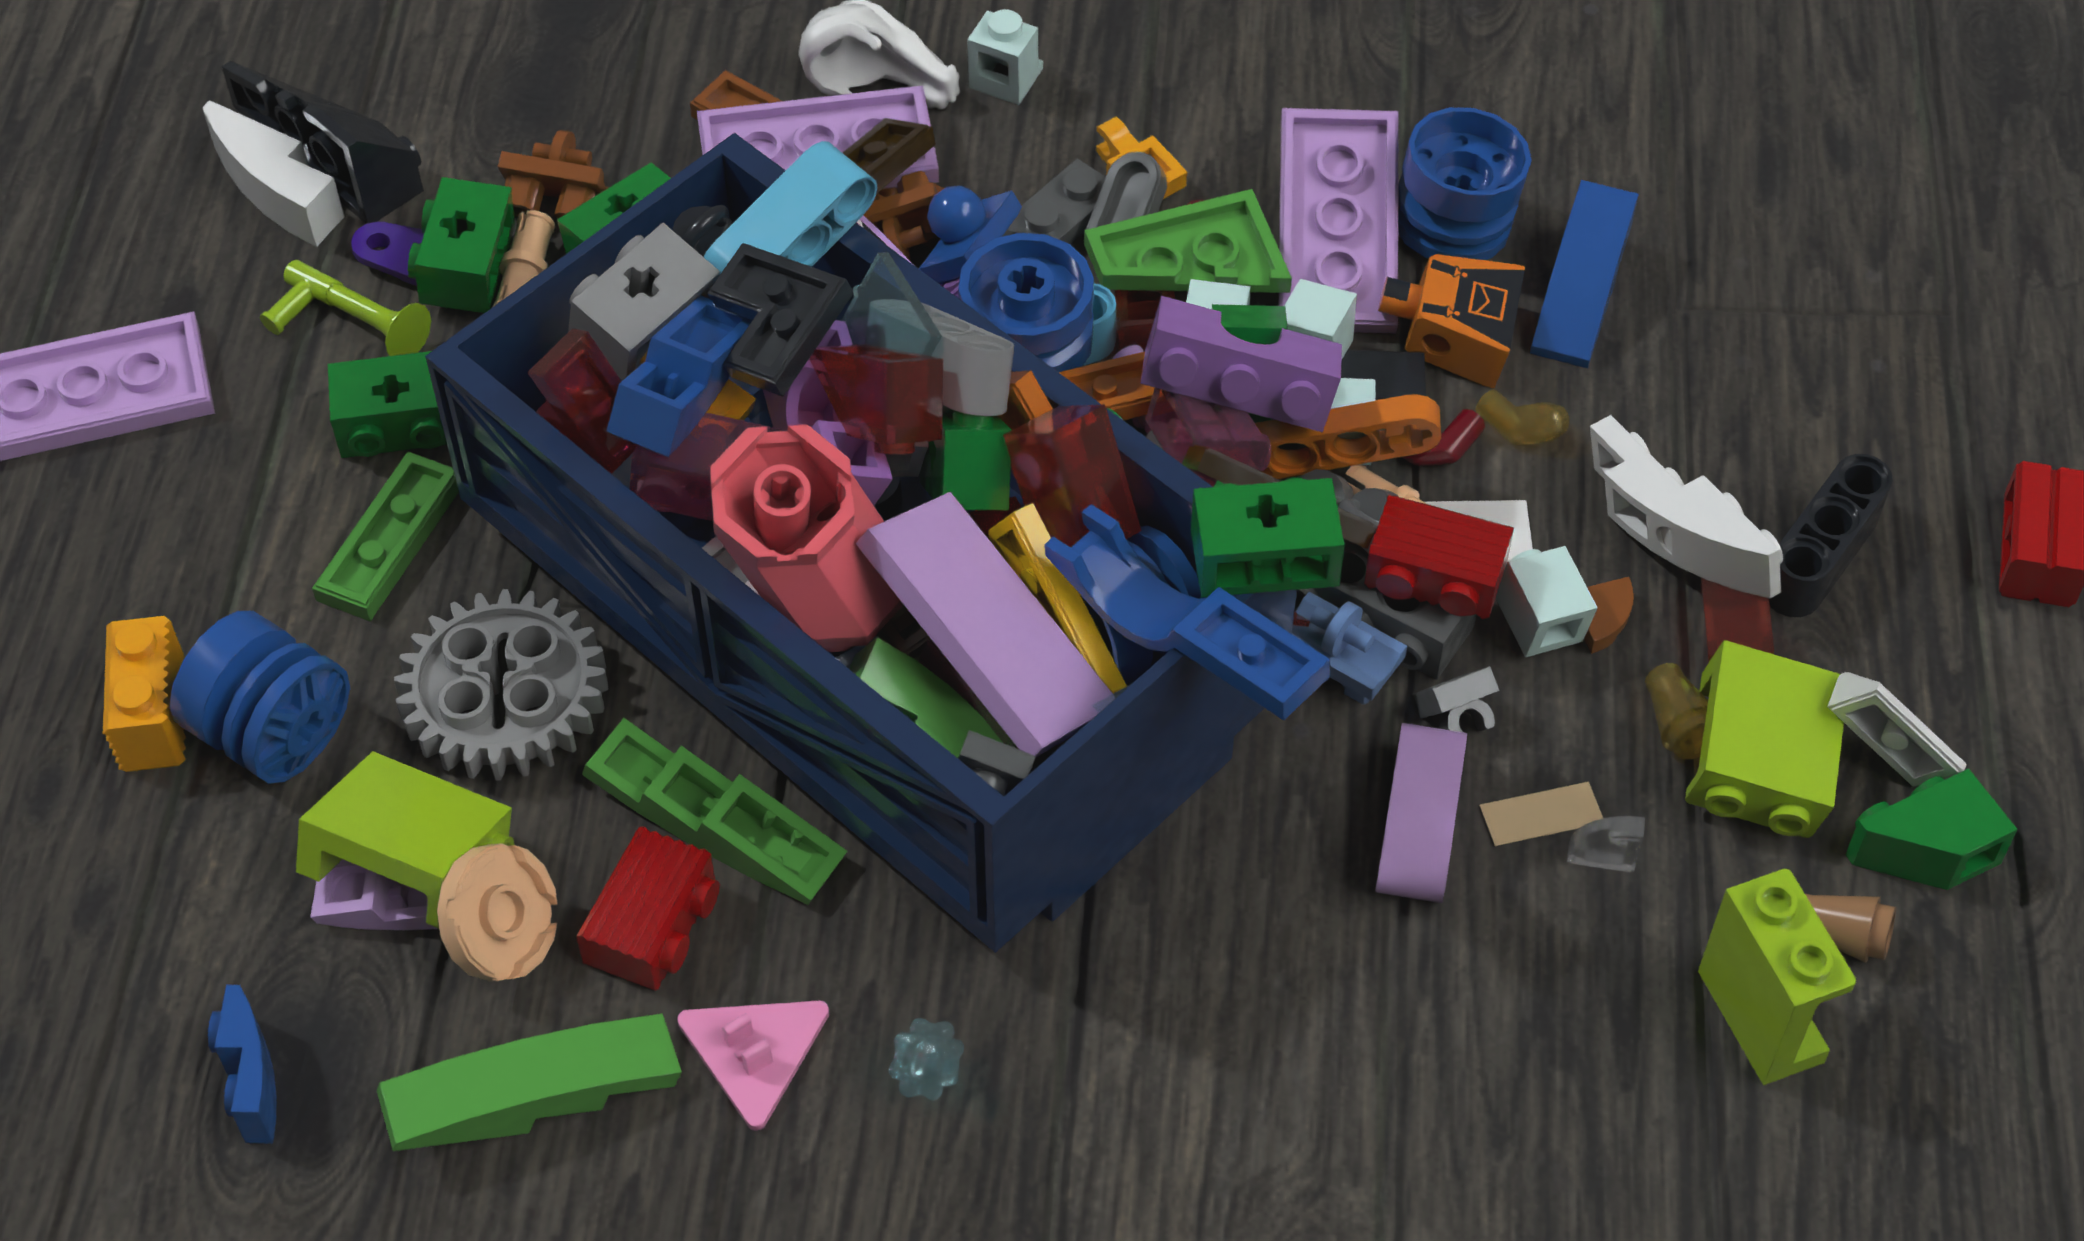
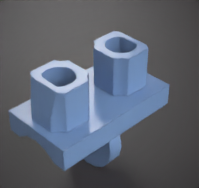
(1357, 652)

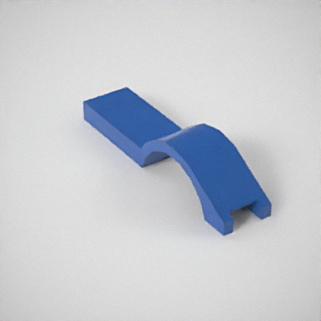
(1210, 630)

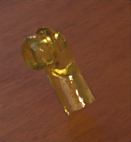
(1523, 423)

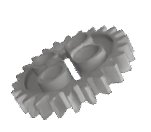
(442, 684)

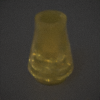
(1678, 710)

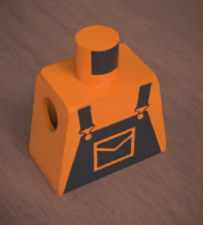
(1459, 314)

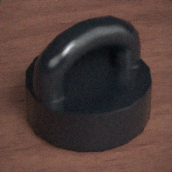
(702, 226)

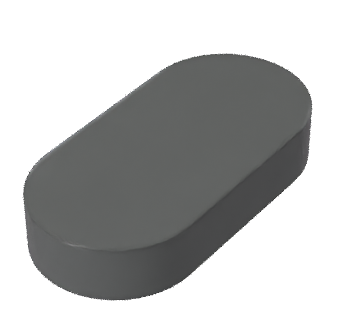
(1130, 190)

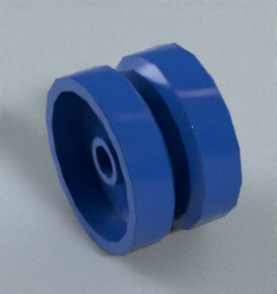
(1035, 294)

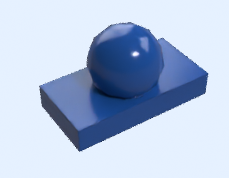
(964, 226)

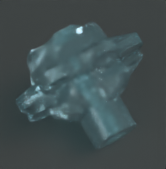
(926, 1059)

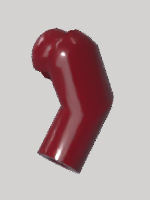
(1454, 441)

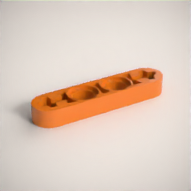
(1409, 424)

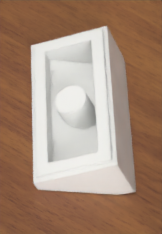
(1892, 730)

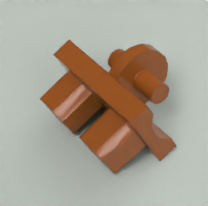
(554, 172)
(904, 215)

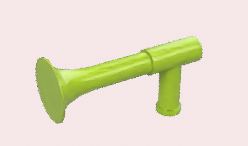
(404, 329)

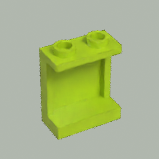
(1768, 741)
(398, 826)
(1771, 970)

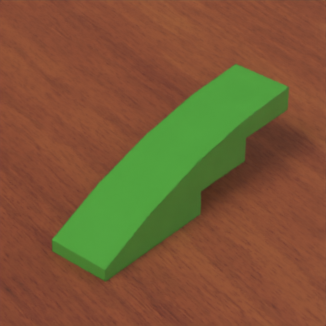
(706, 809)
(527, 1079)

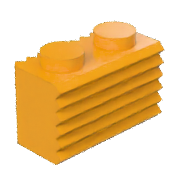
(138, 684)

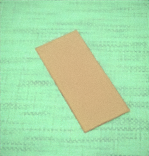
(1541, 813)

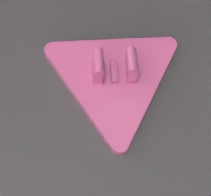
(754, 1050)

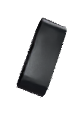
(1830, 533)

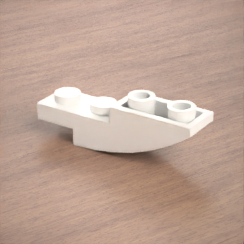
(1681, 522)

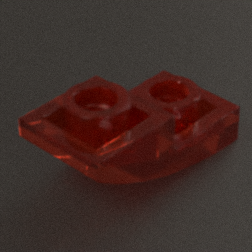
(1735, 618)

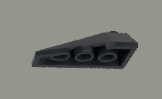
(368, 162)

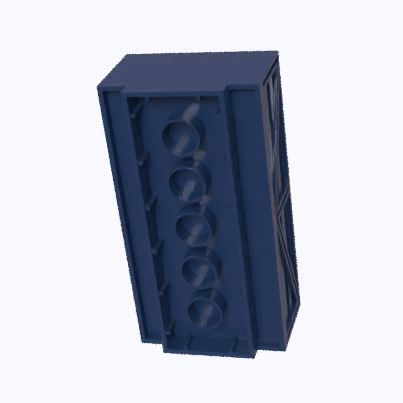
(868, 764)

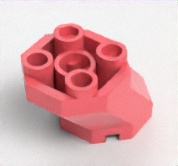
(793, 528)

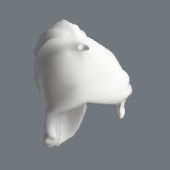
(863, 44)

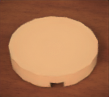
(497, 912)

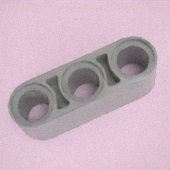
(974, 365)

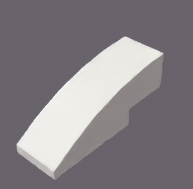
(275, 174)

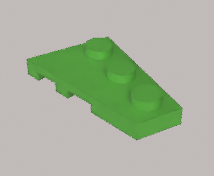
(1202, 241)

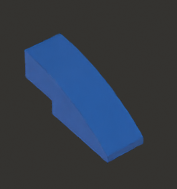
(1584, 273)
(678, 379)

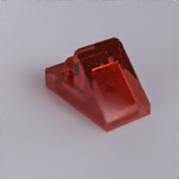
(581, 396)

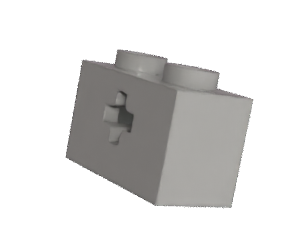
(640, 295)

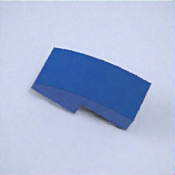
(248, 1064)

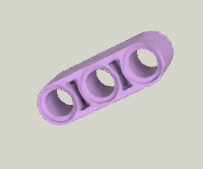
(1421, 813)

